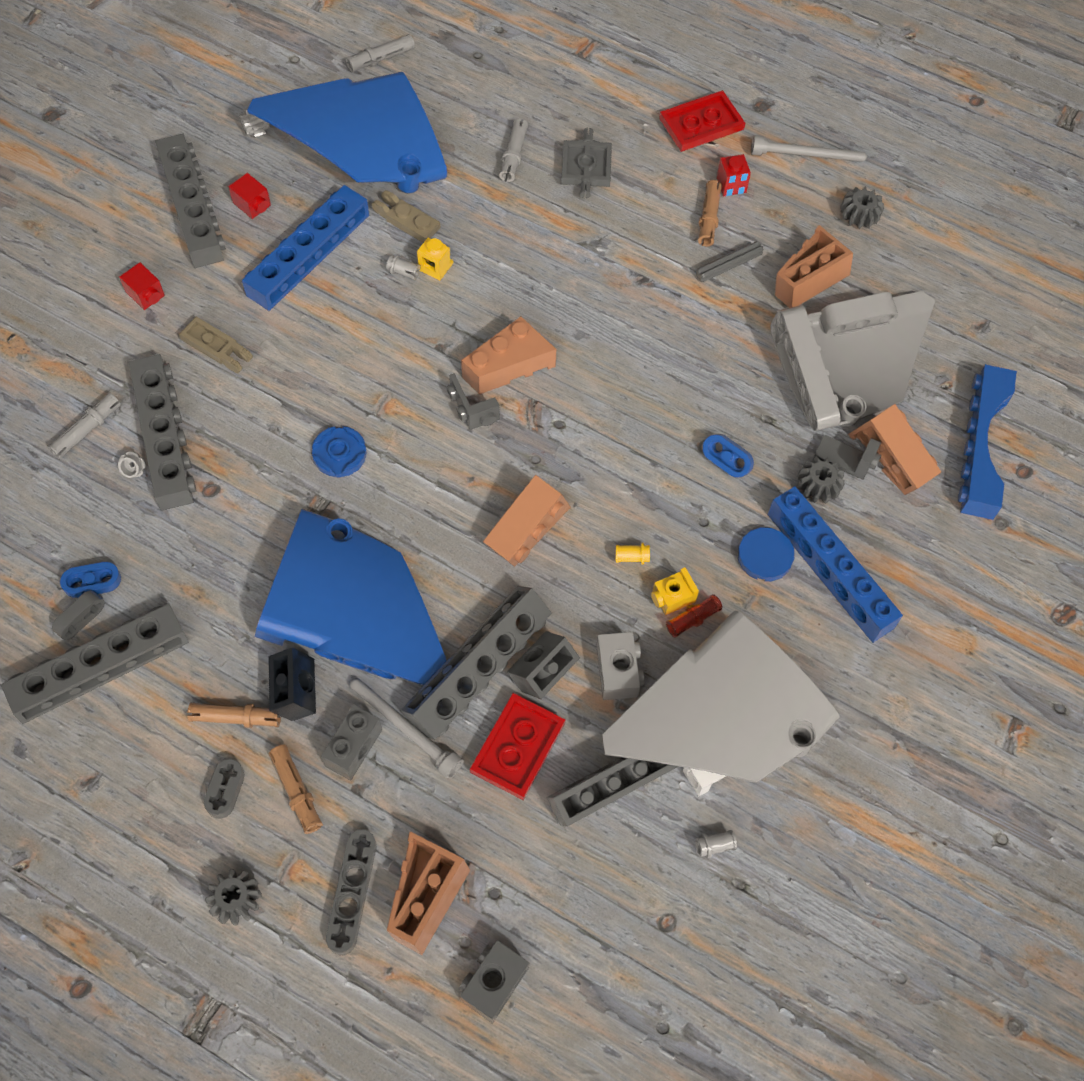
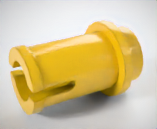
(633, 553)

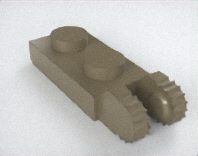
(406, 217)
(214, 344)

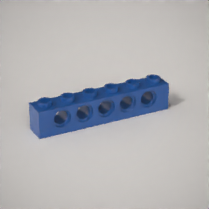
(305, 247)
(834, 564)

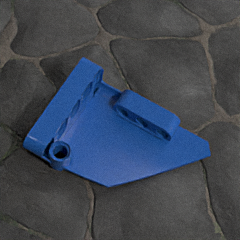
(363, 127)
(350, 603)

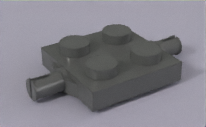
(586, 163)

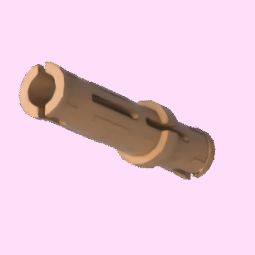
(709, 219)
(247, 715)
(300, 799)

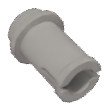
(402, 267)
(715, 843)

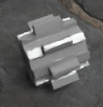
(253, 125)

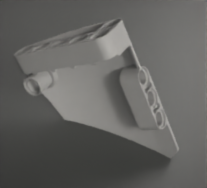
(851, 354)
(726, 708)

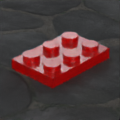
(702, 120)
(517, 746)

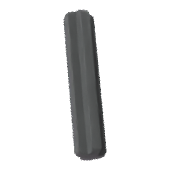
(729, 261)

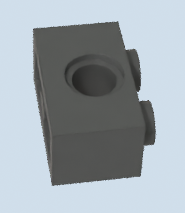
(543, 664)
(352, 742)
(490, 1001)

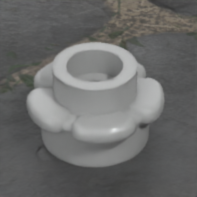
(127, 469)

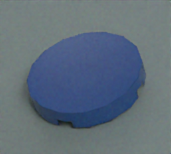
(339, 451)
(766, 554)

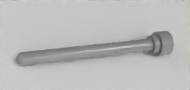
(762, 146)
(447, 762)

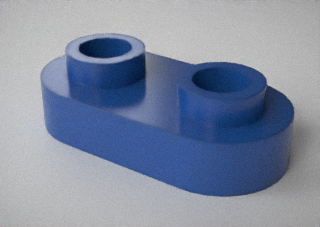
(729, 455)
(91, 578)

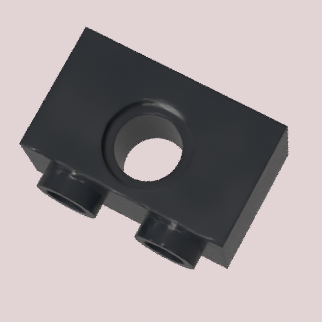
(292, 684)

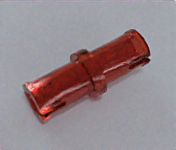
(694, 615)

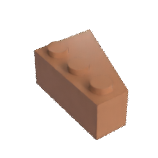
(813, 269)
(506, 356)
(901, 449)
(527, 521)
(425, 892)

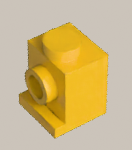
(437, 252)
(673, 601)

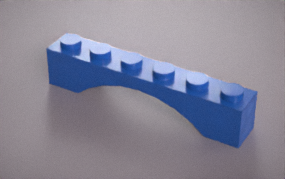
(982, 485)

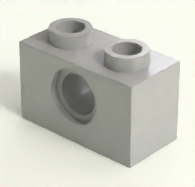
(616, 682)

